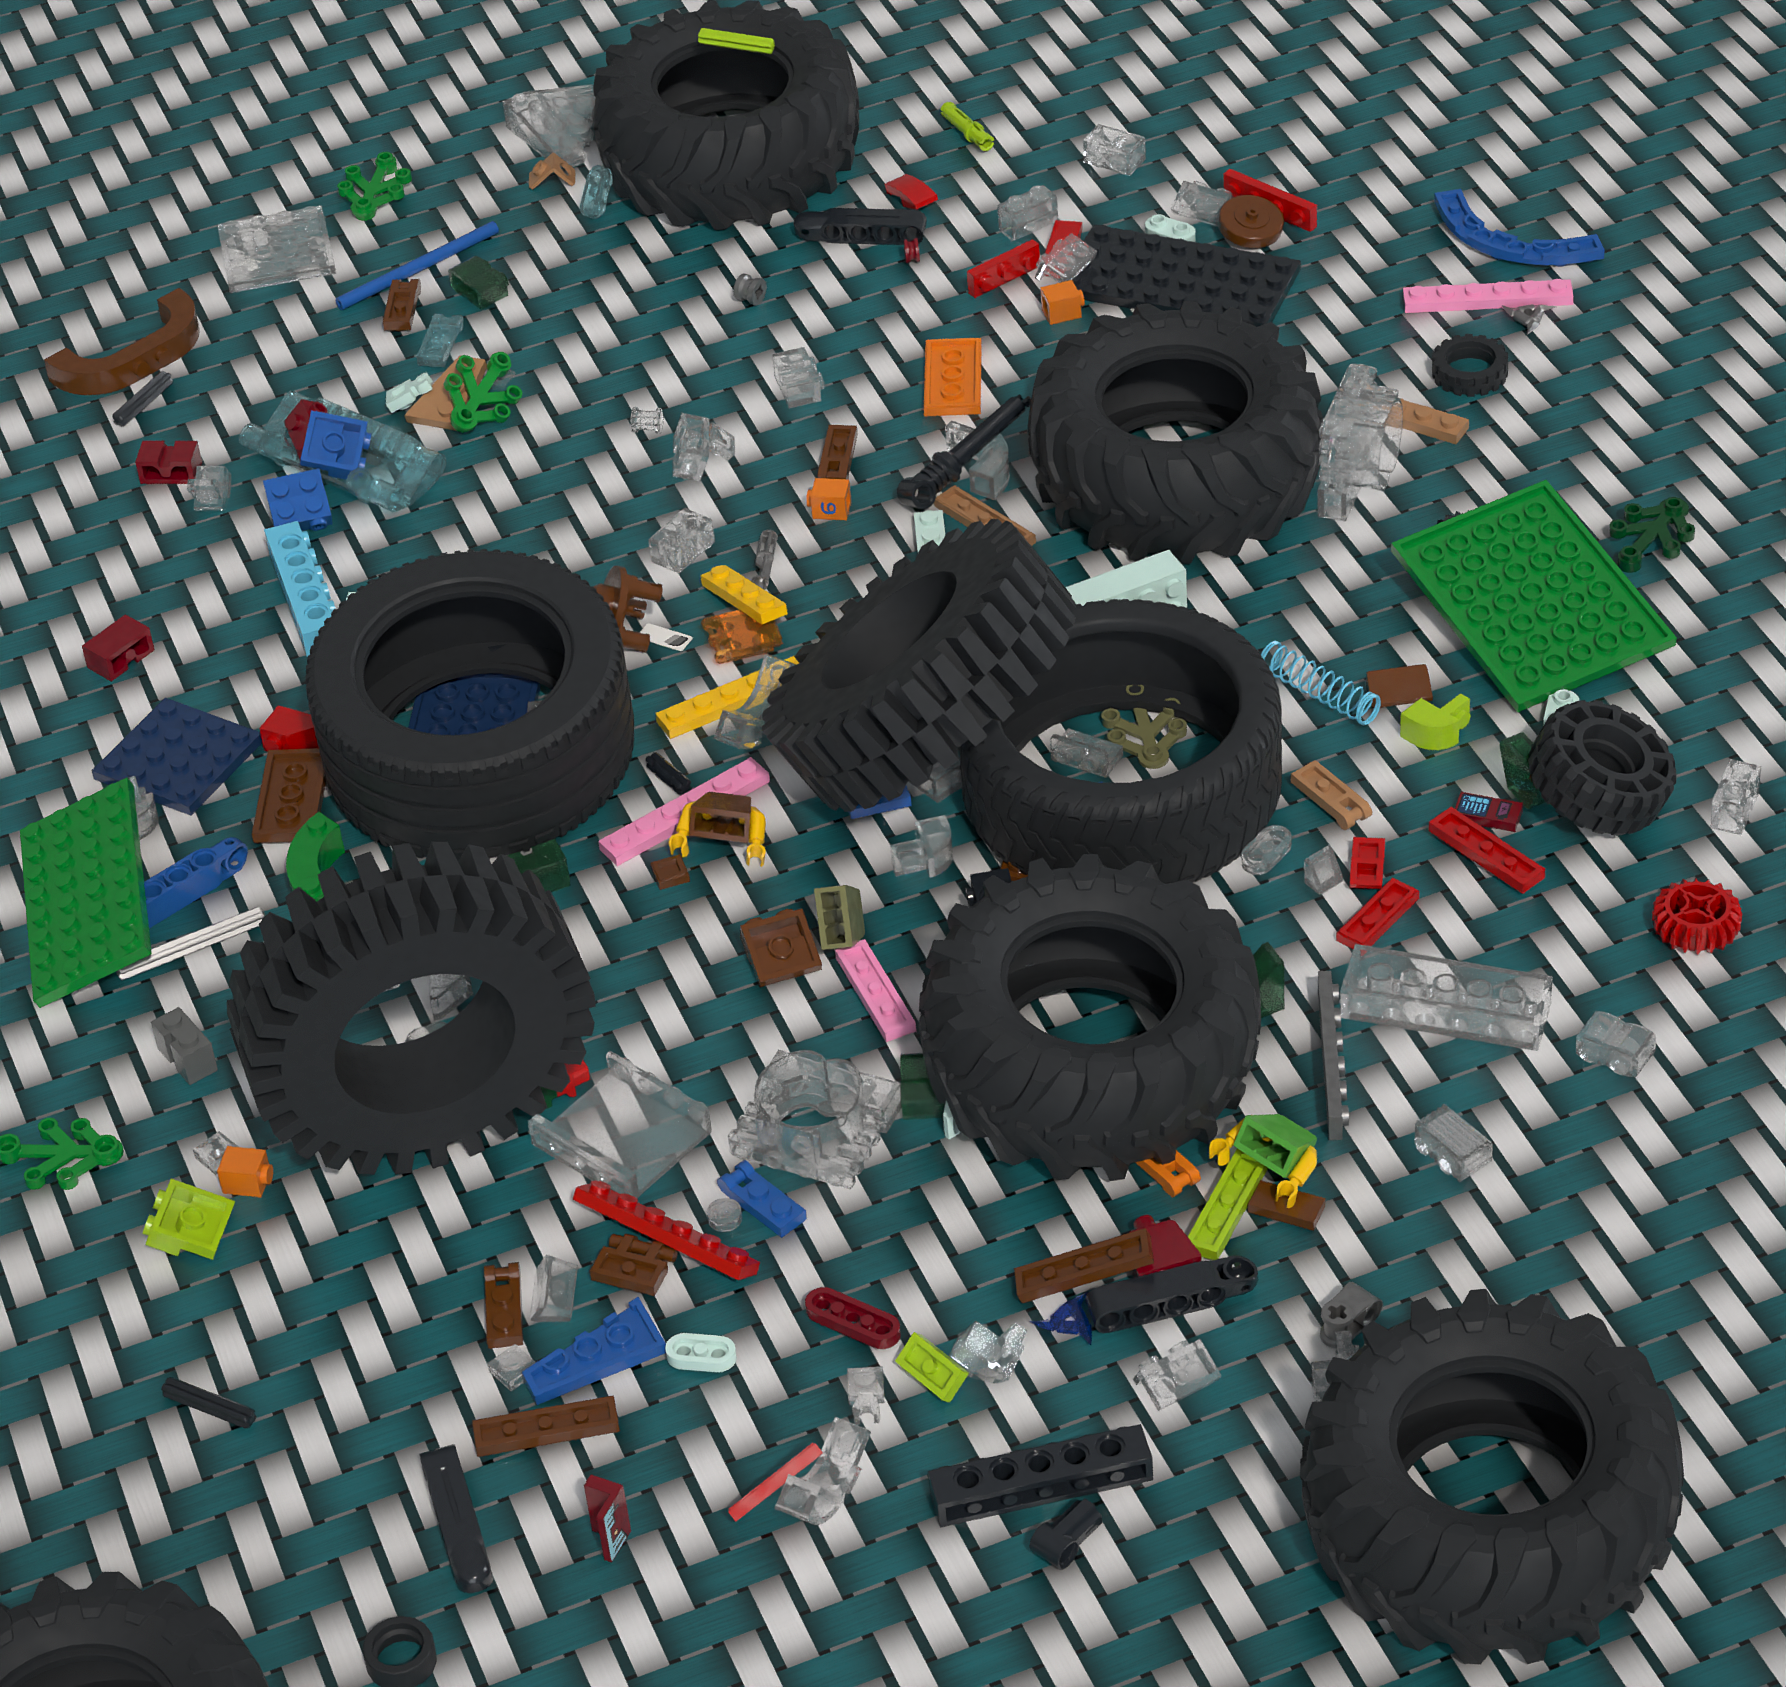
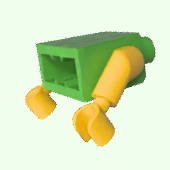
(1275, 1144)

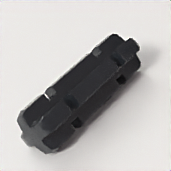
(668, 773)

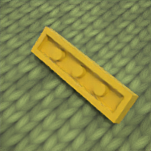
(743, 594)

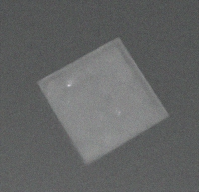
(276, 249)

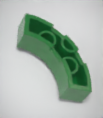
(312, 852)

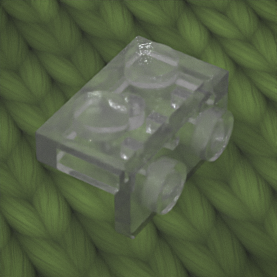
(1200, 202)
(1065, 259)

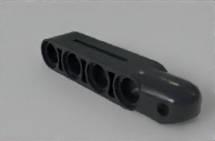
(861, 226)
(1169, 1293)
(457, 1519)

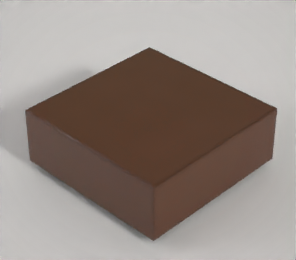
(670, 872)

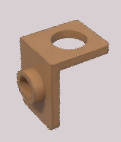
(551, 164)

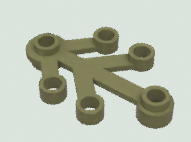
(1146, 732)

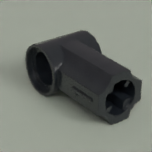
(1061, 1540)

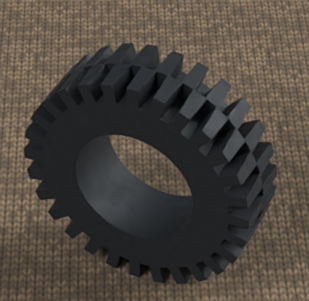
(919, 665)
(390, 930)

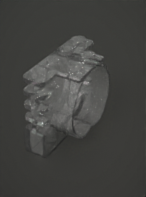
(1357, 441)
(832, 1087)

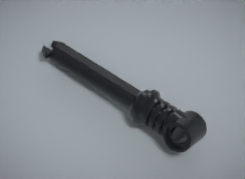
(948, 465)

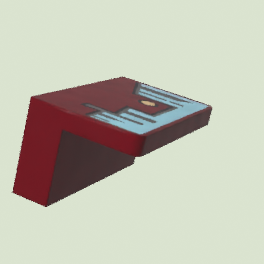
(608, 1514)

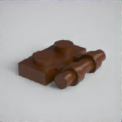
(633, 1271)

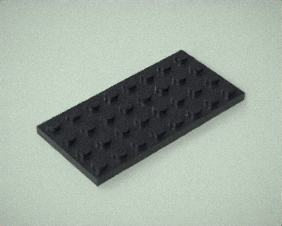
(1167, 271)

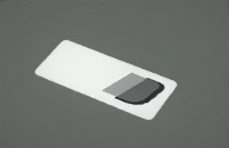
(666, 637)

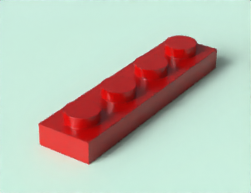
(1294, 209)
(1487, 850)

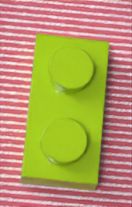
(931, 1367)

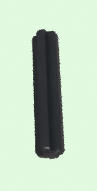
(142, 398)
(208, 1402)

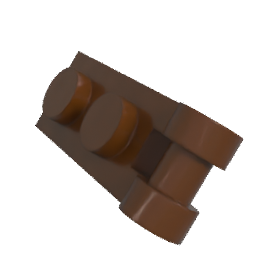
(401, 304)
(838, 452)
(503, 1306)

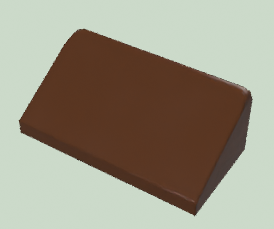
(1399, 685)

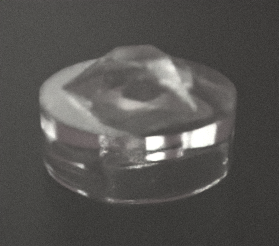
(724, 1214)

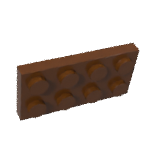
(288, 794)

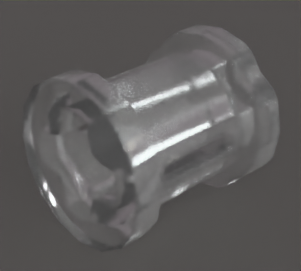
(647, 420)

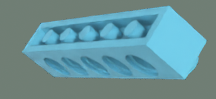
(300, 579)

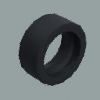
(393, 1631)

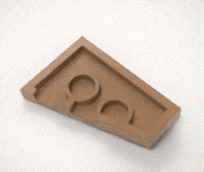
(436, 405)

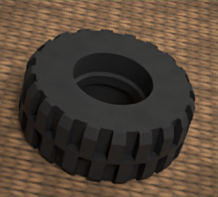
(1602, 767)

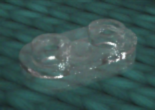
(1266, 850)

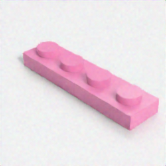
(876, 991)

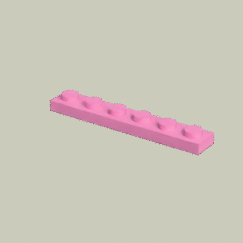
(1487, 296)
(662, 822)

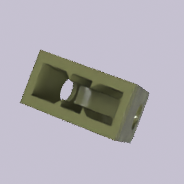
(839, 916)

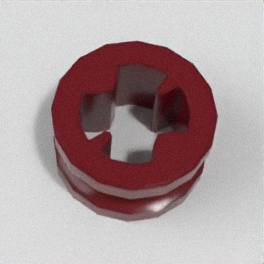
(911, 250)

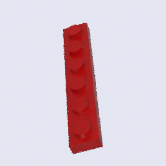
(673, 1233)

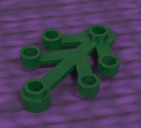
(1669, 511)

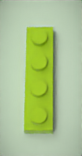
(1226, 1205)

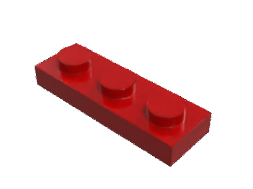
(1003, 268)

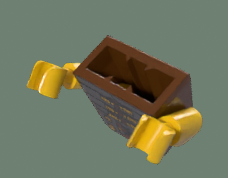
(722, 818)

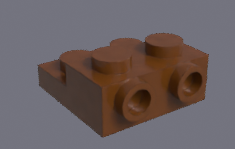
(780, 947)

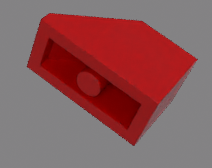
(288, 730)

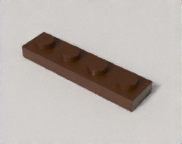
(1084, 1265)
(545, 1426)

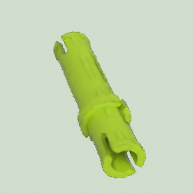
(972, 130)

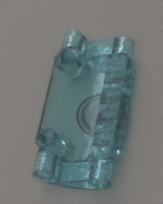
(395, 468)

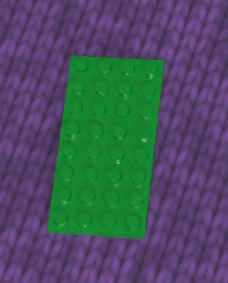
(84, 892)

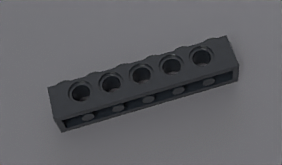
(1040, 1475)

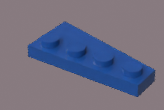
(609, 1349)

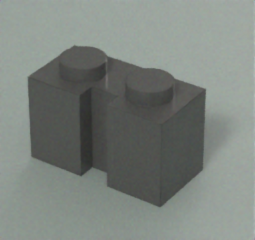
(185, 1045)

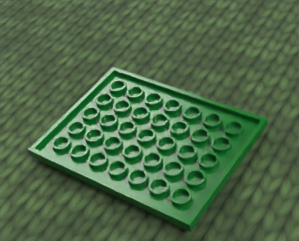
(1532, 595)

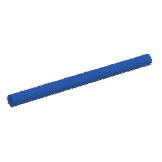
(417, 265)

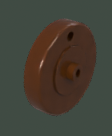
(1250, 221)

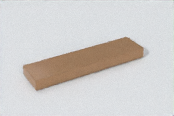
(969, 509)

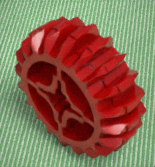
(1696, 920)

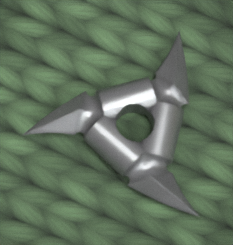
(1528, 315)

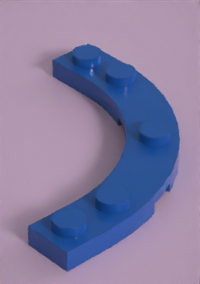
(1500, 245)

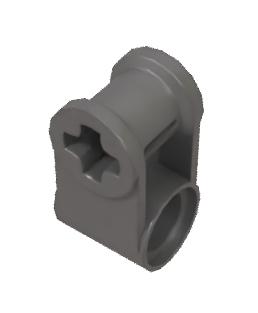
(1348, 1311)

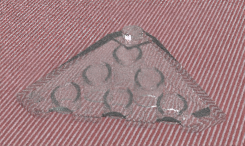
(554, 121)

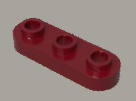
(871, 1326)

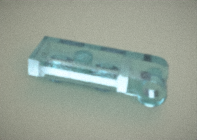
(439, 340)

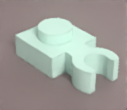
(405, 394)

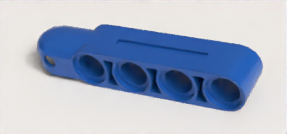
(192, 878)

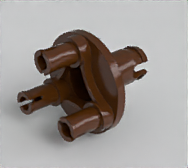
(619, 592)

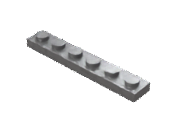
(1332, 1063)

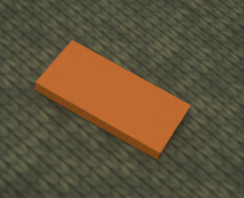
(952, 377)

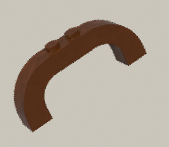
(135, 361)

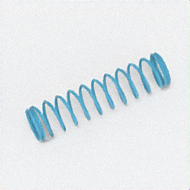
(1361, 703)

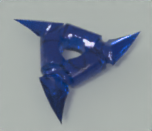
(1069, 1309)

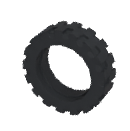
(1470, 382)

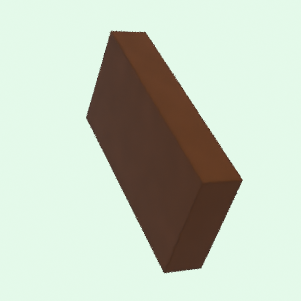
(1304, 1213)

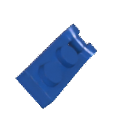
(762, 1199)

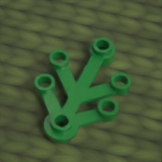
(365, 207)
(479, 394)
(102, 1151)

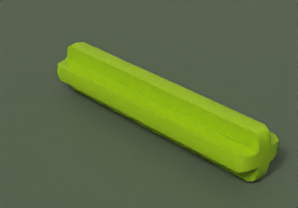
(736, 41)

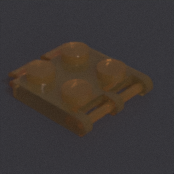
(740, 636)

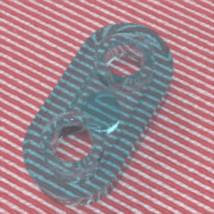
(596, 192)

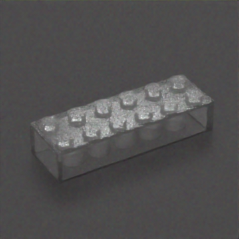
(1446, 997)

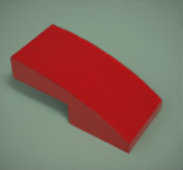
(912, 191)
(1367, 863)

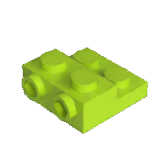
(187, 1220)

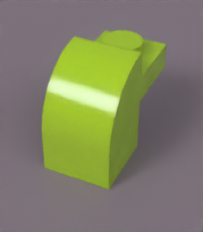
(1435, 727)

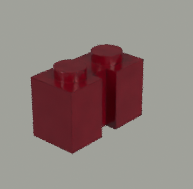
(167, 464)
(116, 646)

